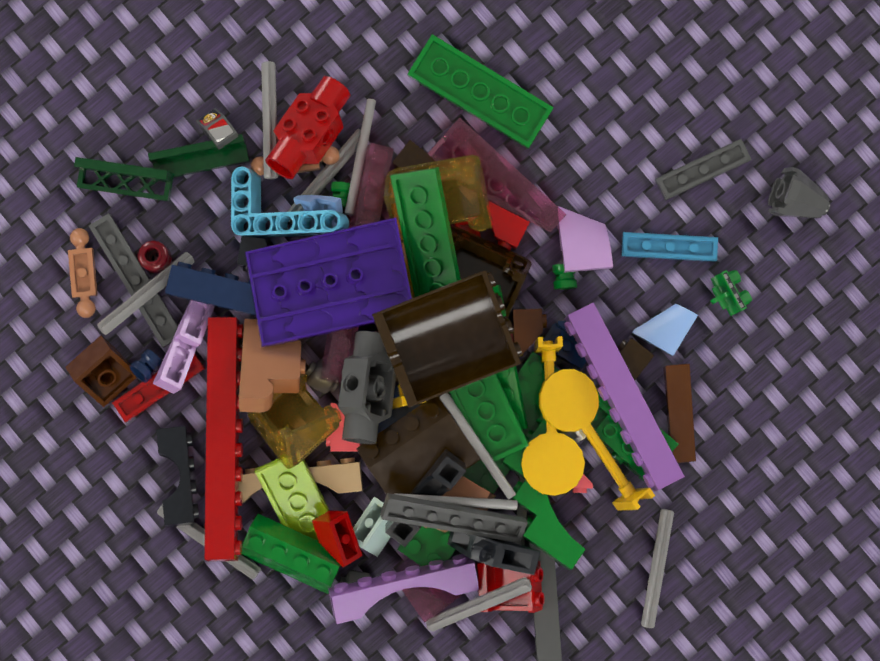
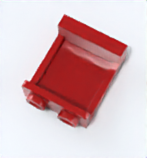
(493, 578)

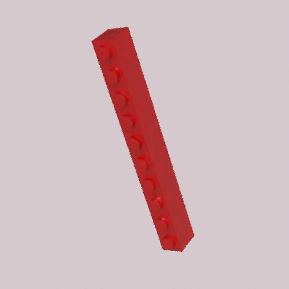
(223, 440)

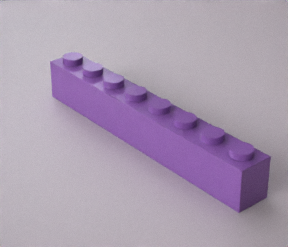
(624, 397)

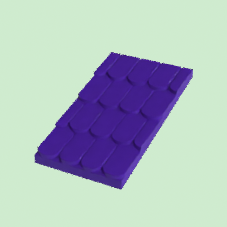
(327, 281)

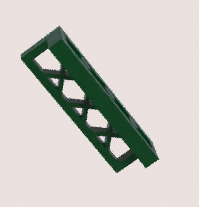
(200, 157)
(124, 170)

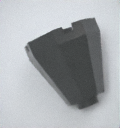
(797, 196)

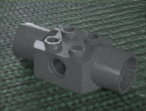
(366, 389)

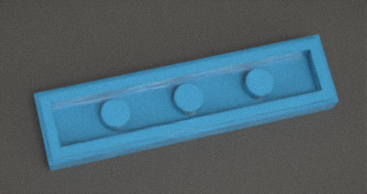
(669, 246)

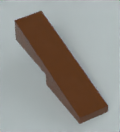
(680, 411)

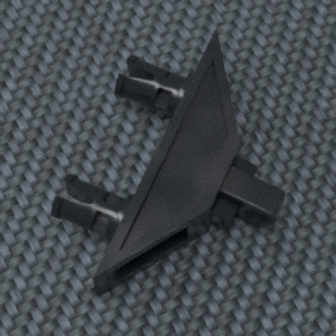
(496, 552)

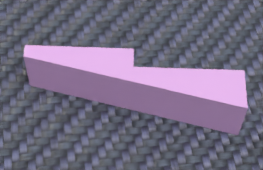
(183, 346)

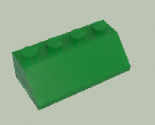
(290, 553)

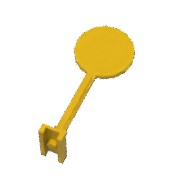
(570, 405)
(552, 459)

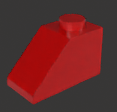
(507, 227)
(337, 536)

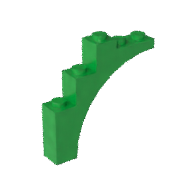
(545, 529)

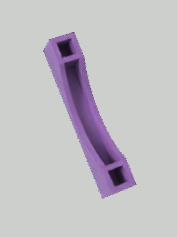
(354, 599)

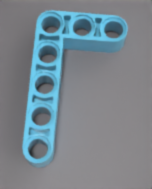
(278, 220)

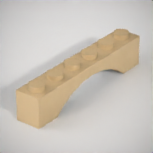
(338, 477)

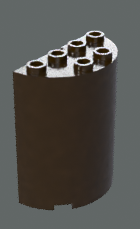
(448, 338)

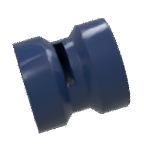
(146, 365)

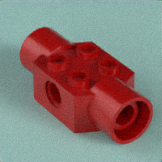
(308, 128)

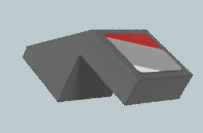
(217, 128)

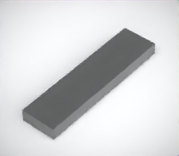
(703, 169)

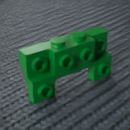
(610, 435)

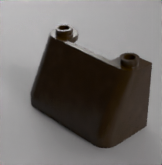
(478, 254)

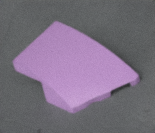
(583, 243)

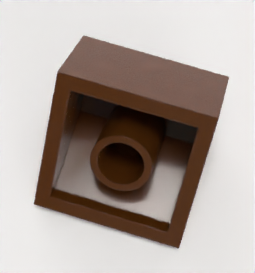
(101, 371)

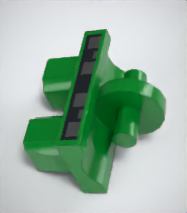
(727, 293)

